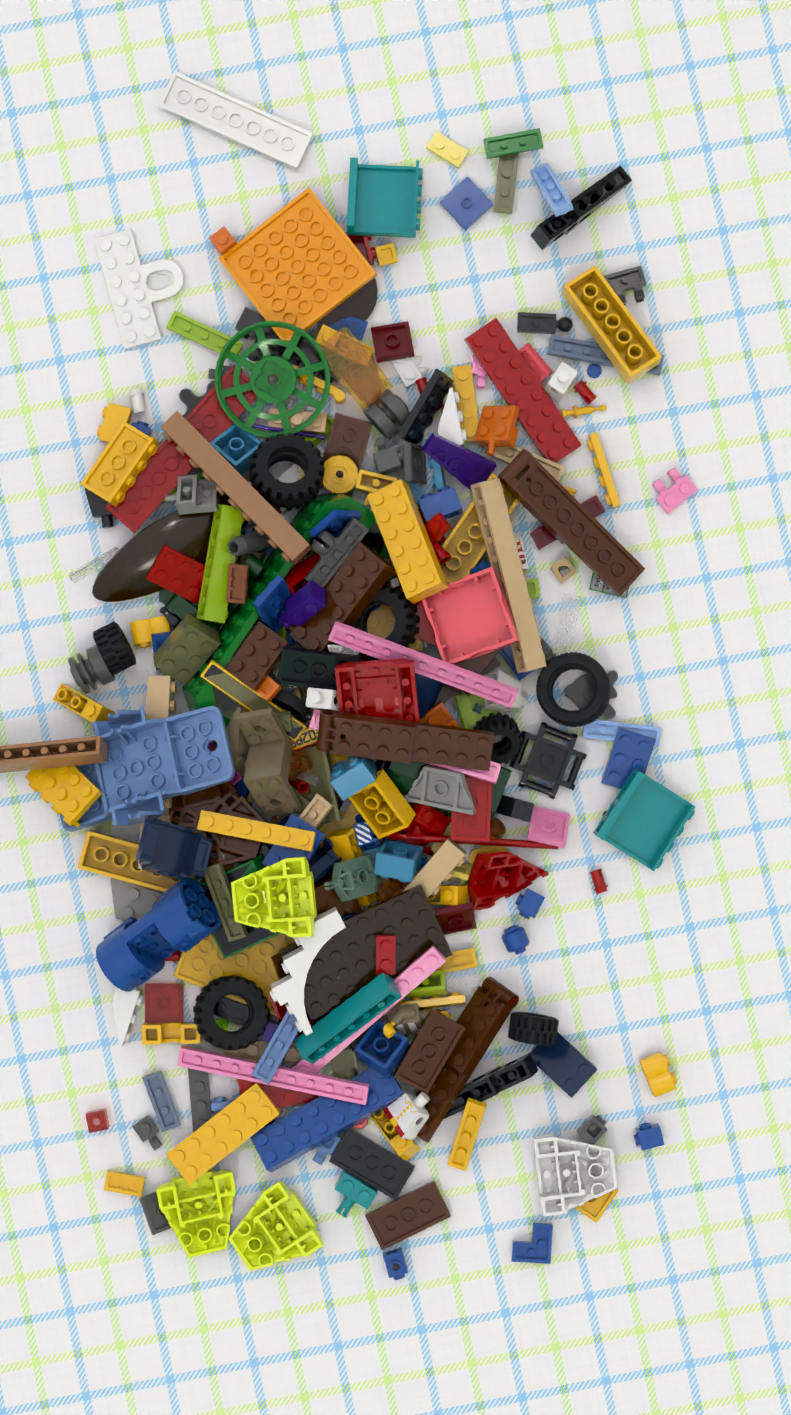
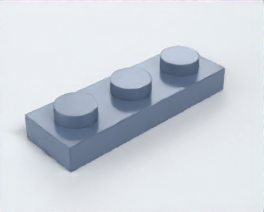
(161, 1101)

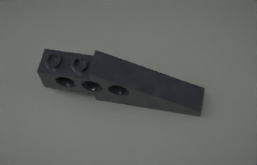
(583, 206)
(495, 1082)

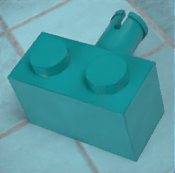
(354, 1192)

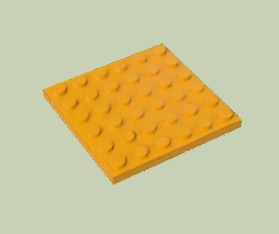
(298, 265)

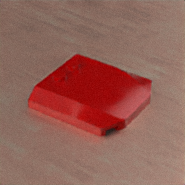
(378, 688)

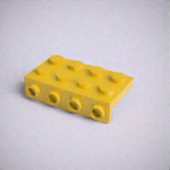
(120, 464)
(66, 790)

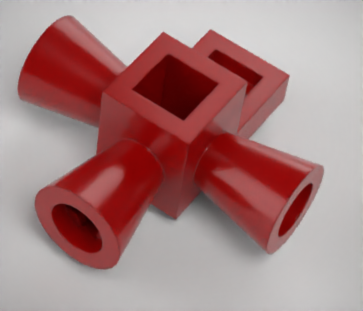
(436, 529)

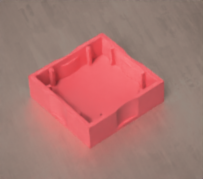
(471, 617)

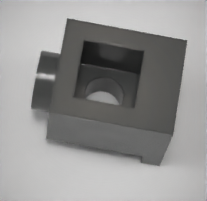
(592, 1136)

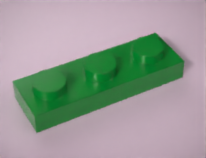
(513, 143)

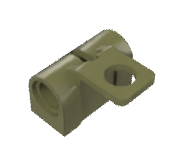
(345, 1063)

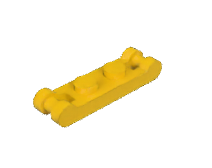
(339, 395)

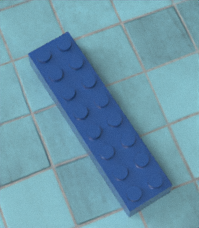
(322, 1121)

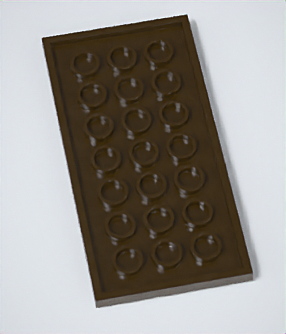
(349, 956)

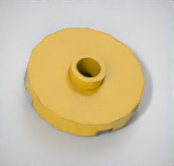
(340, 484)

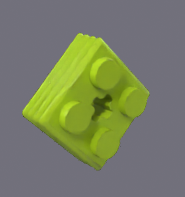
(465, 705)

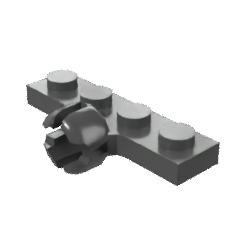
(335, 551)

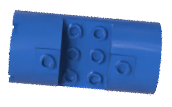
(140, 946)

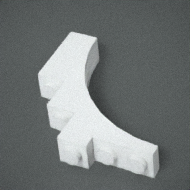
(298, 963)

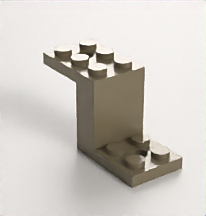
(268, 762)

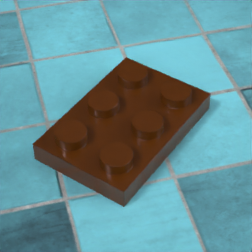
(257, 656)

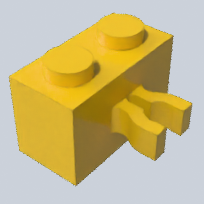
(370, 482)

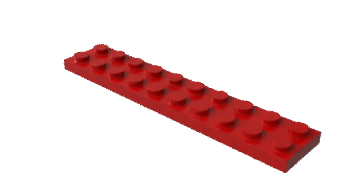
(167, 463)

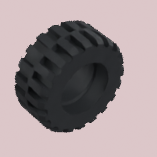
(293, 450)
(404, 614)
(257, 1012)

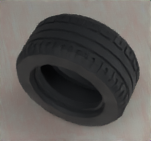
(553, 670)

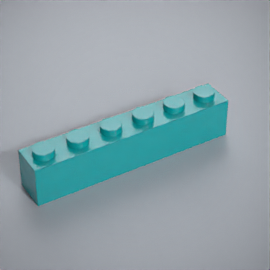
(348, 1018)

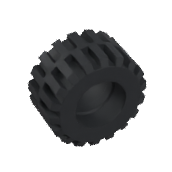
(114, 647)
(502, 725)
(533, 1028)

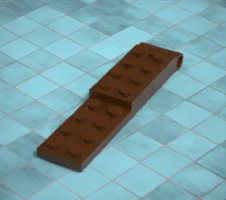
(570, 522)
(403, 740)
(482, 1020)

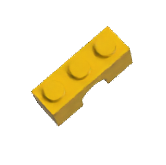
(170, 1032)

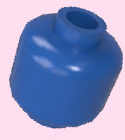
(515, 939)

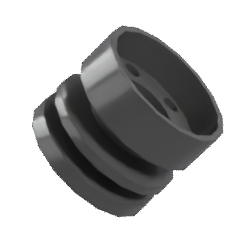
(90, 670)

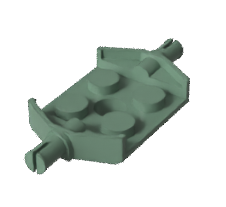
(347, 881)

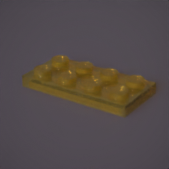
(354, 367)

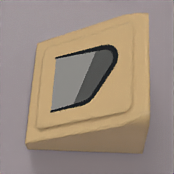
(563, 570)

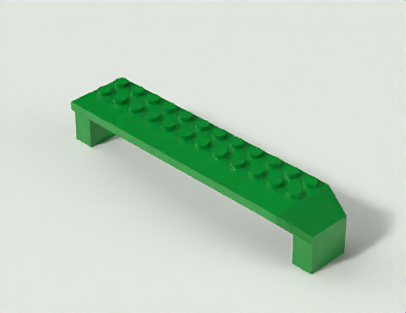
(200, 692)

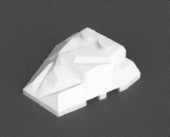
(571, 1173)

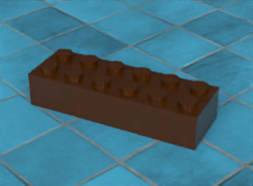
(346, 596)

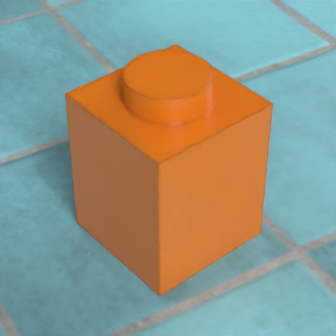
(222, 240)

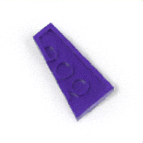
(459, 461)

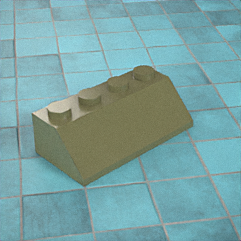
(321, 768)

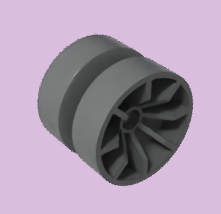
(383, 418)

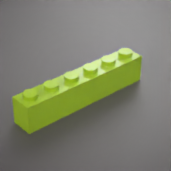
(213, 592)

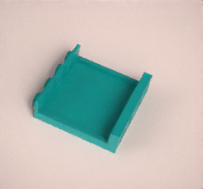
(383, 200)
(644, 819)

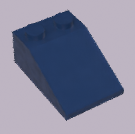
(564, 1065)

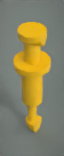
(581, 411)

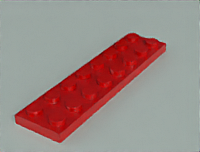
(522, 388)

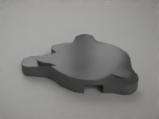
(583, 690)

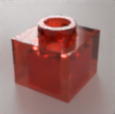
(100, 1114)

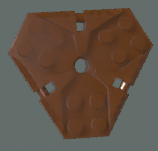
(215, 799)

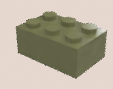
(186, 649)

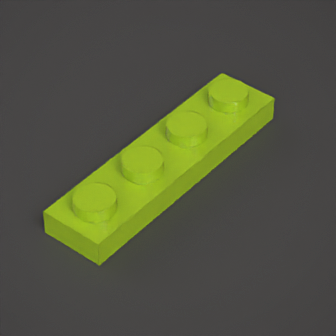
(201, 333)

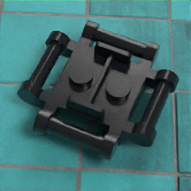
(548, 760)

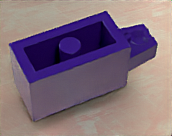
(303, 605)

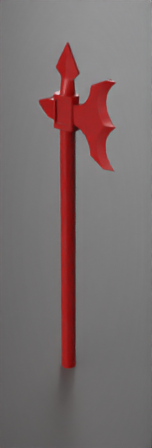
(416, 837)

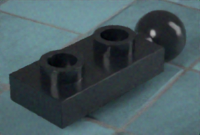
(542, 323)

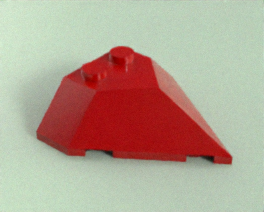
(499, 875)

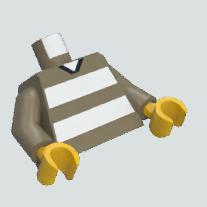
(404, 1019)

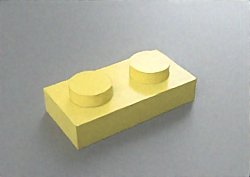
(447, 150)

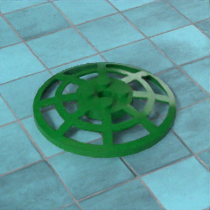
(259, 379)

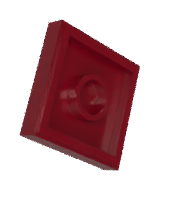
(392, 342)
(456, 918)

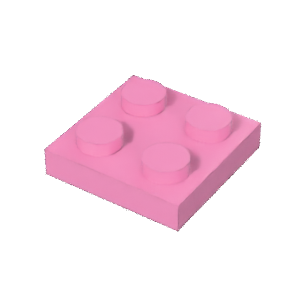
(548, 827)

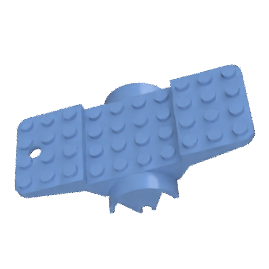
(154, 763)

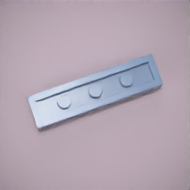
(551, 190)
(607, 730)

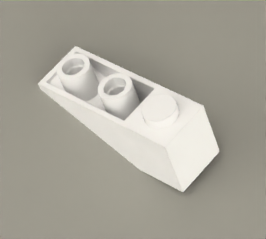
(450, 420)
(124, 1006)

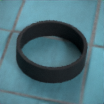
(291, 703)

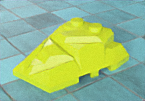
(277, 898)
(199, 1210)
(276, 1229)

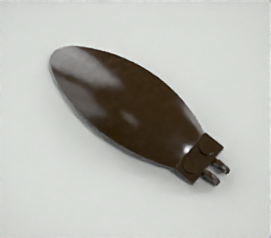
(127, 570)

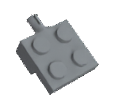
(194, 495)

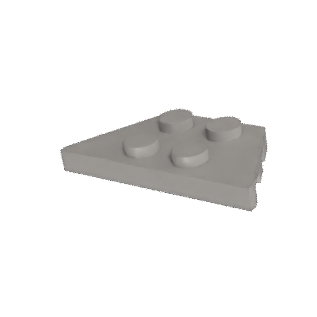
(442, 789)
(132, 899)

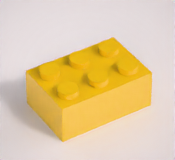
(383, 806)

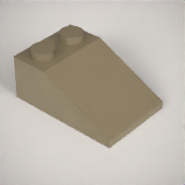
(238, 743)

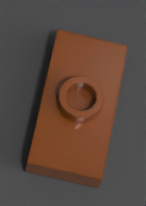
(237, 583)

